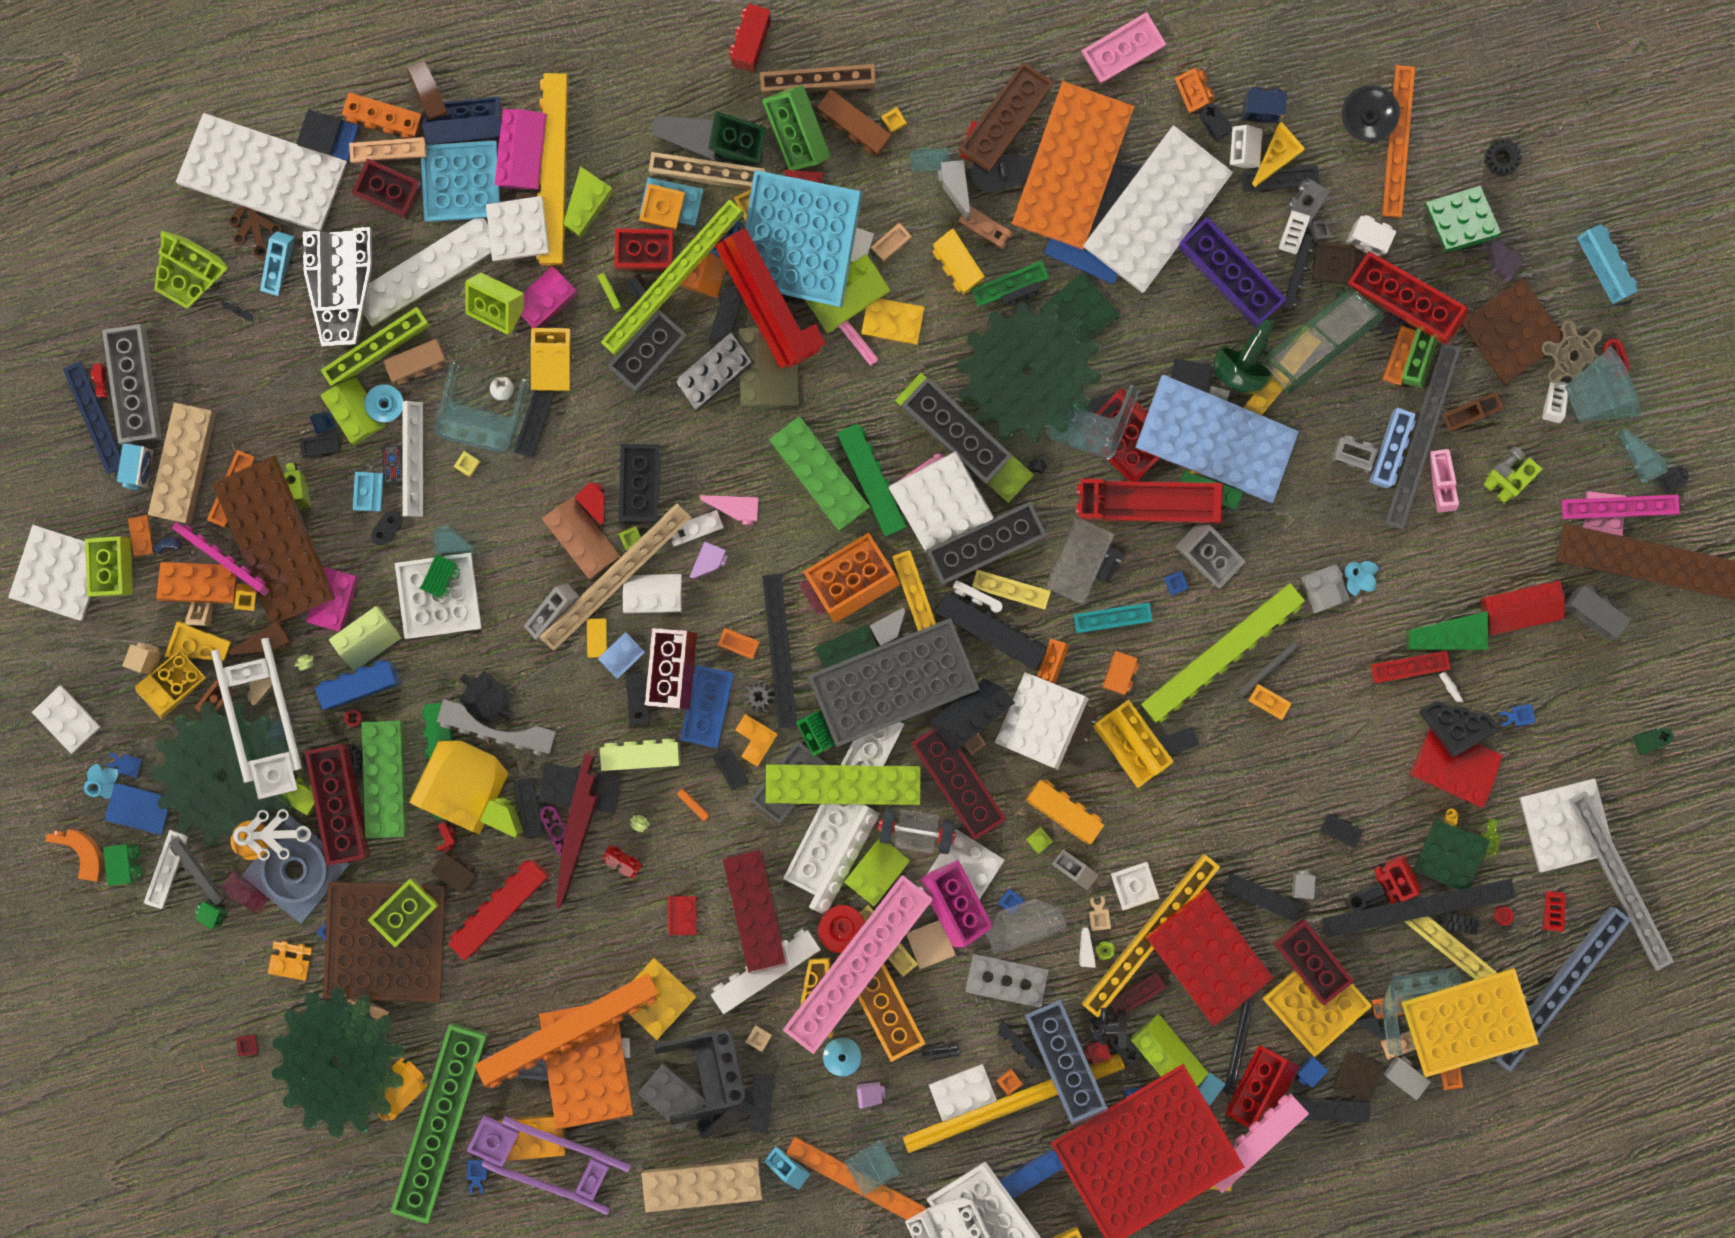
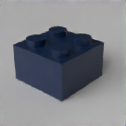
(1264, 105)

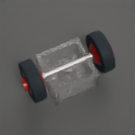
(916, 831)

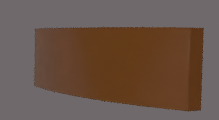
(426, 90)
(1473, 411)

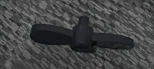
(237, 310)

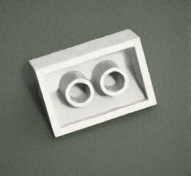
(653, 594)

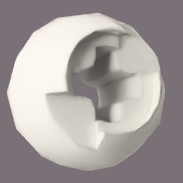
(501, 388)

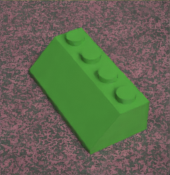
(796, 128)

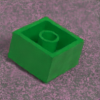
(122, 864)

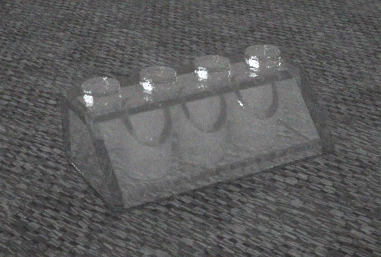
(1079, 561)

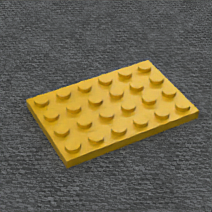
(1469, 1022)

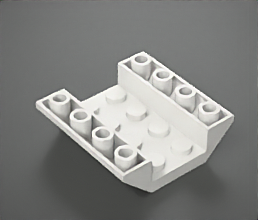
(948, 1220)

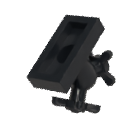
(1108, 1029)

